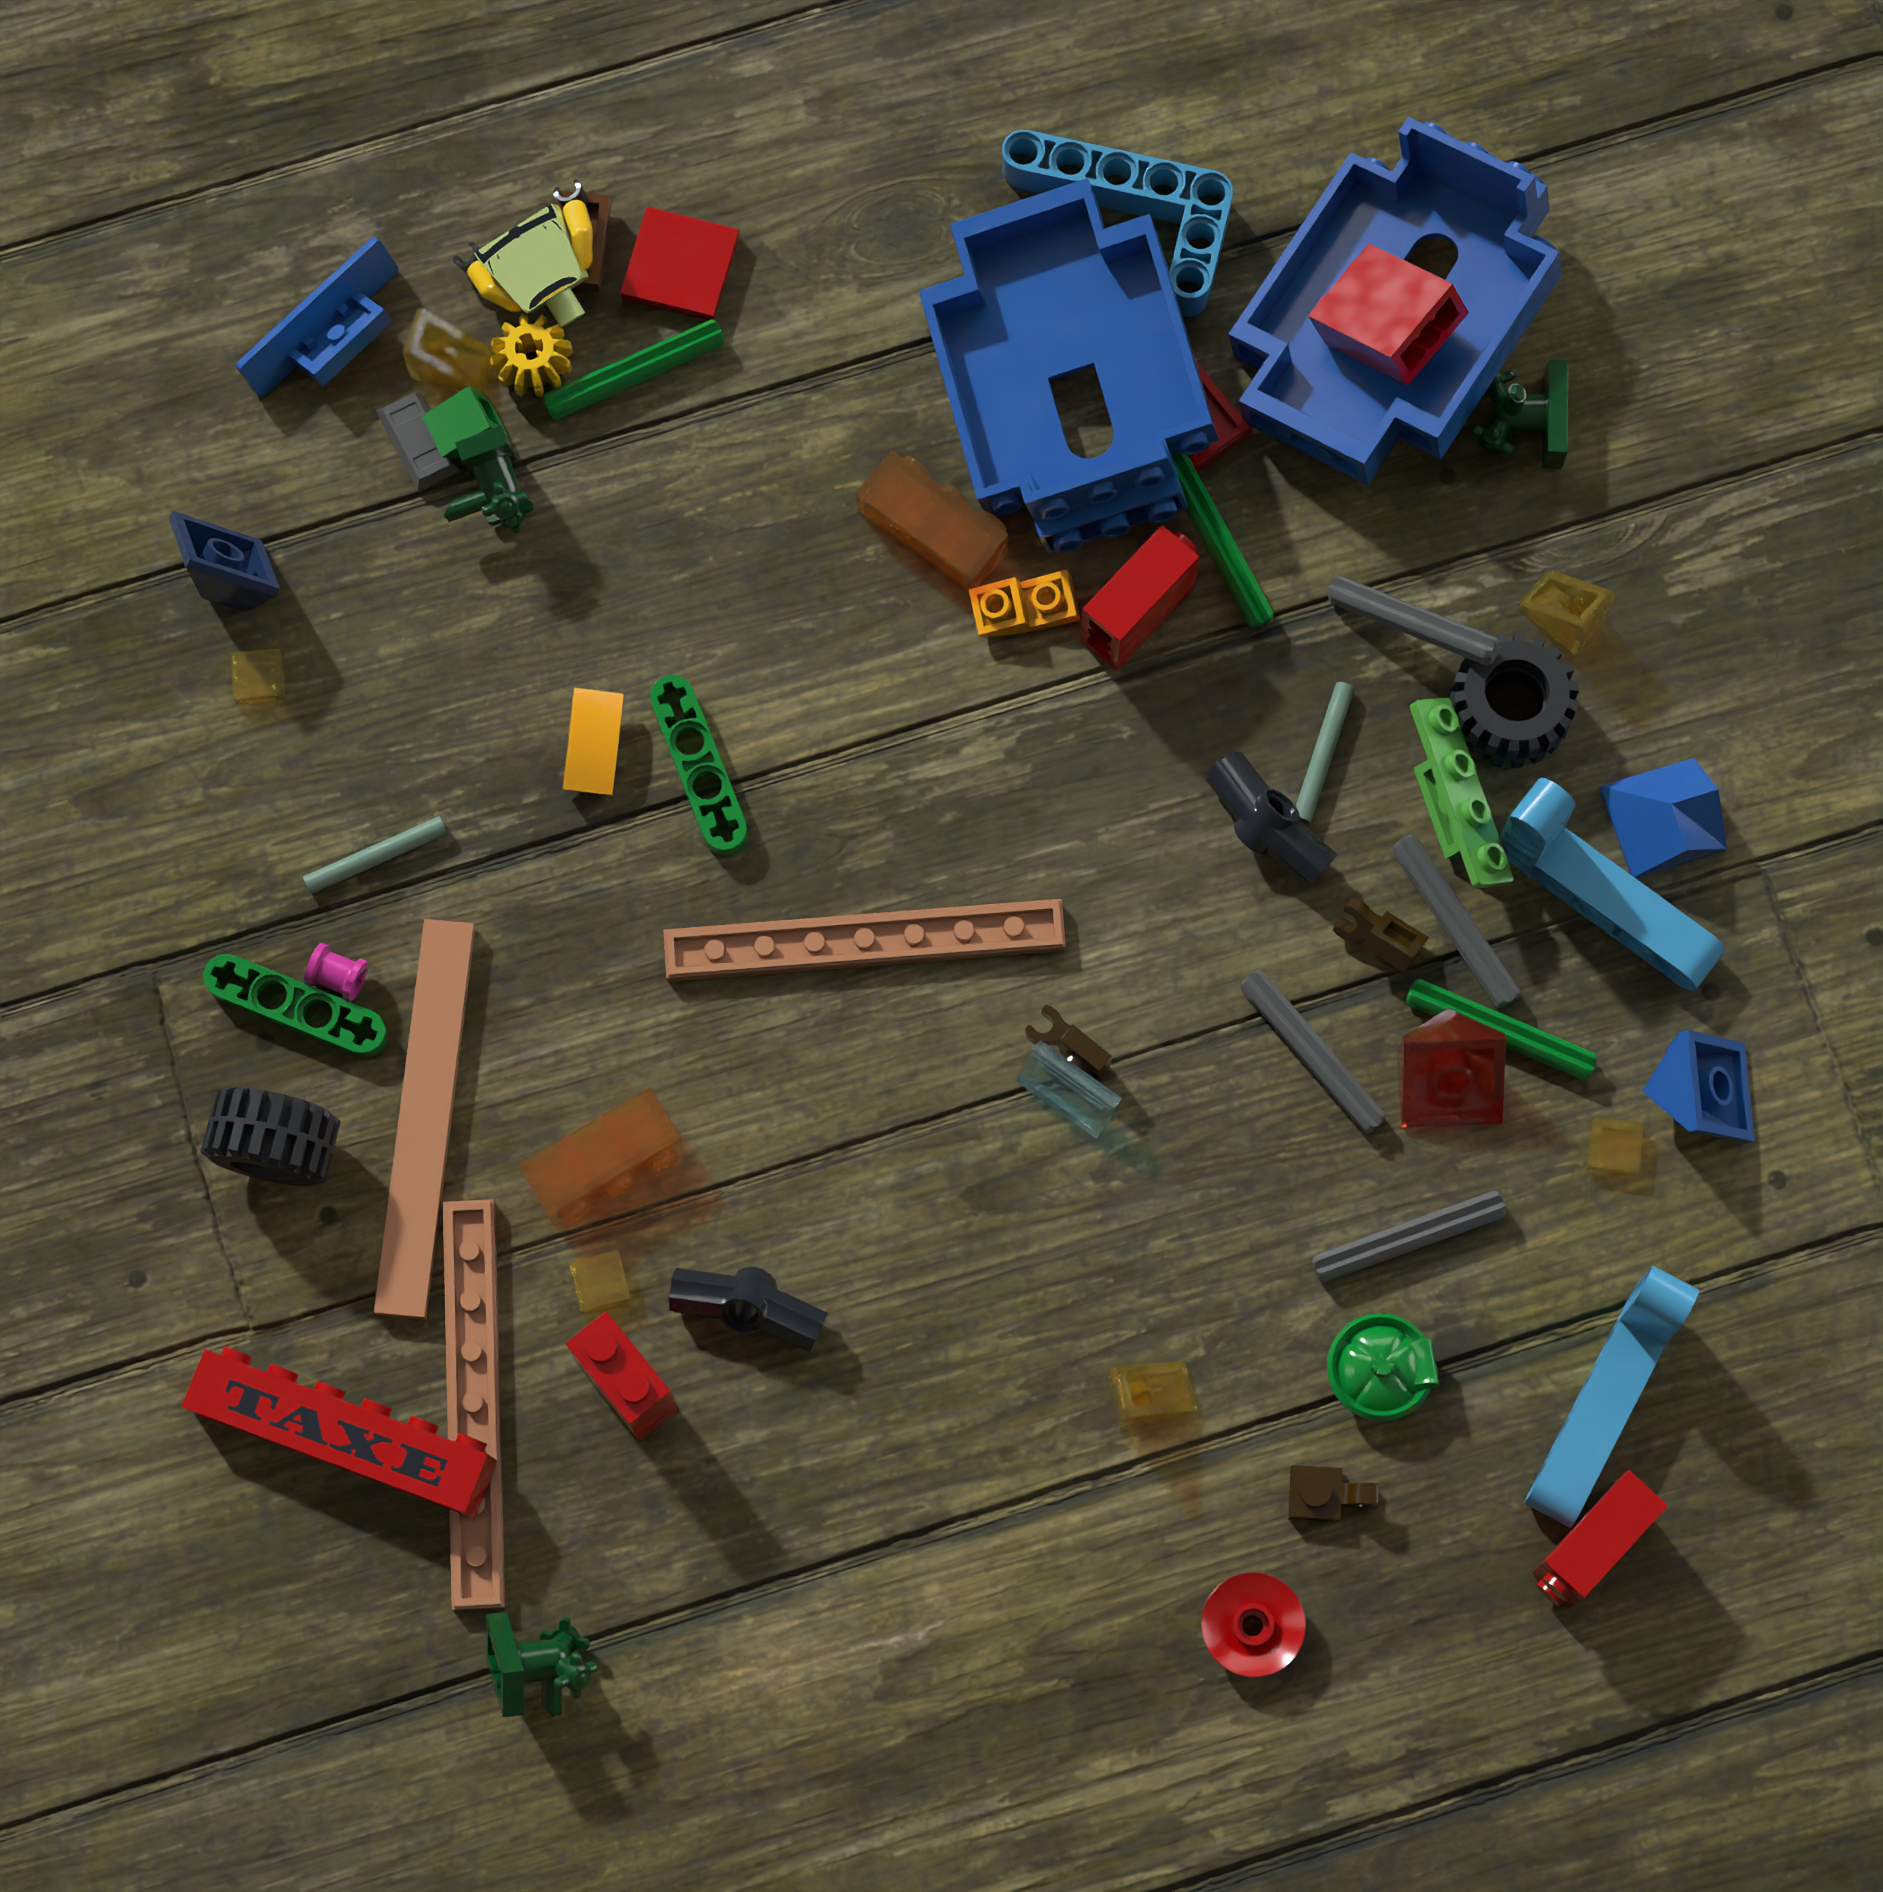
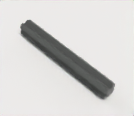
(1413, 620)
(1456, 921)
(1313, 1051)
(1409, 1236)

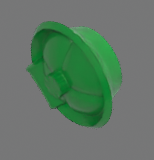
(1381, 1367)

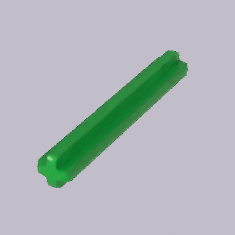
(633, 369)
(1222, 546)
(1519, 1036)

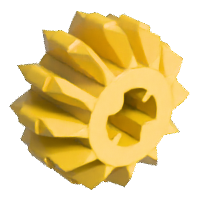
(526, 338)

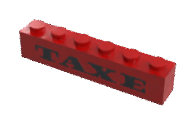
(339, 1432)

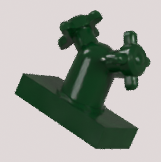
(1530, 413)
(489, 460)
(545, 1660)

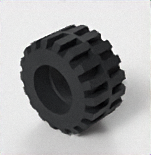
(1510, 739)
(270, 1136)

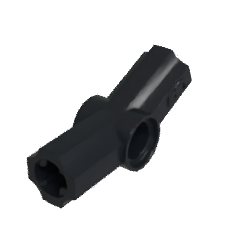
(1268, 819)
(746, 1304)

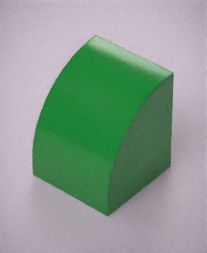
(459, 418)

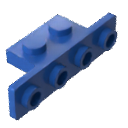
(326, 326)

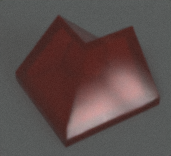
(1451, 1073)

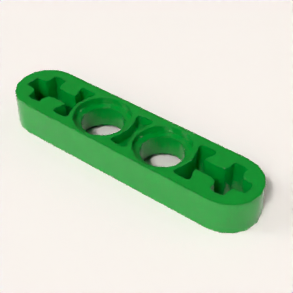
(701, 764)
(293, 1011)

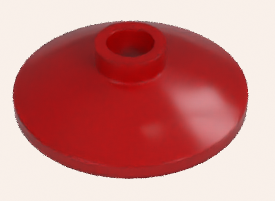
(1258, 1597)

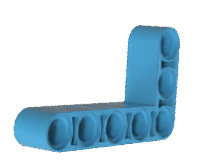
(1135, 197)
(1603, 891)
(1609, 1394)

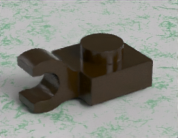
(1386, 936)
(1072, 1043)
(1319, 1493)

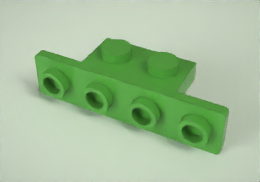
(1456, 796)

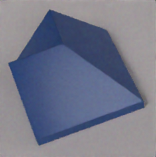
(1665, 817)
(1705, 1086)

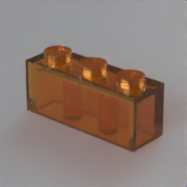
(933, 520)
(602, 1158)

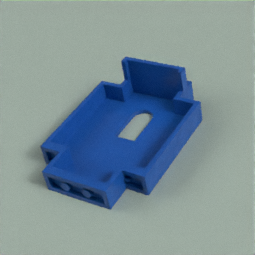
(1502, 274)
(1046, 300)

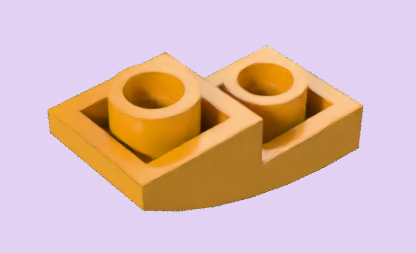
(1024, 606)
(593, 741)

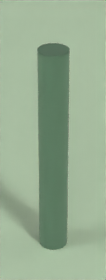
(1324, 751)
(375, 855)

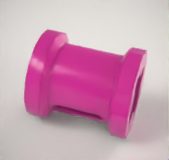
(336, 972)

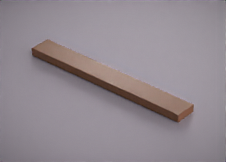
(864, 940)
(425, 1120)
(474, 1395)

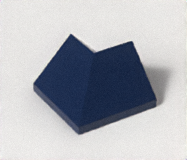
(224, 563)

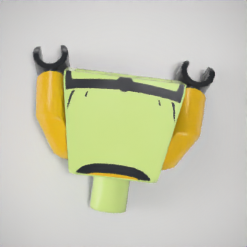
(538, 260)

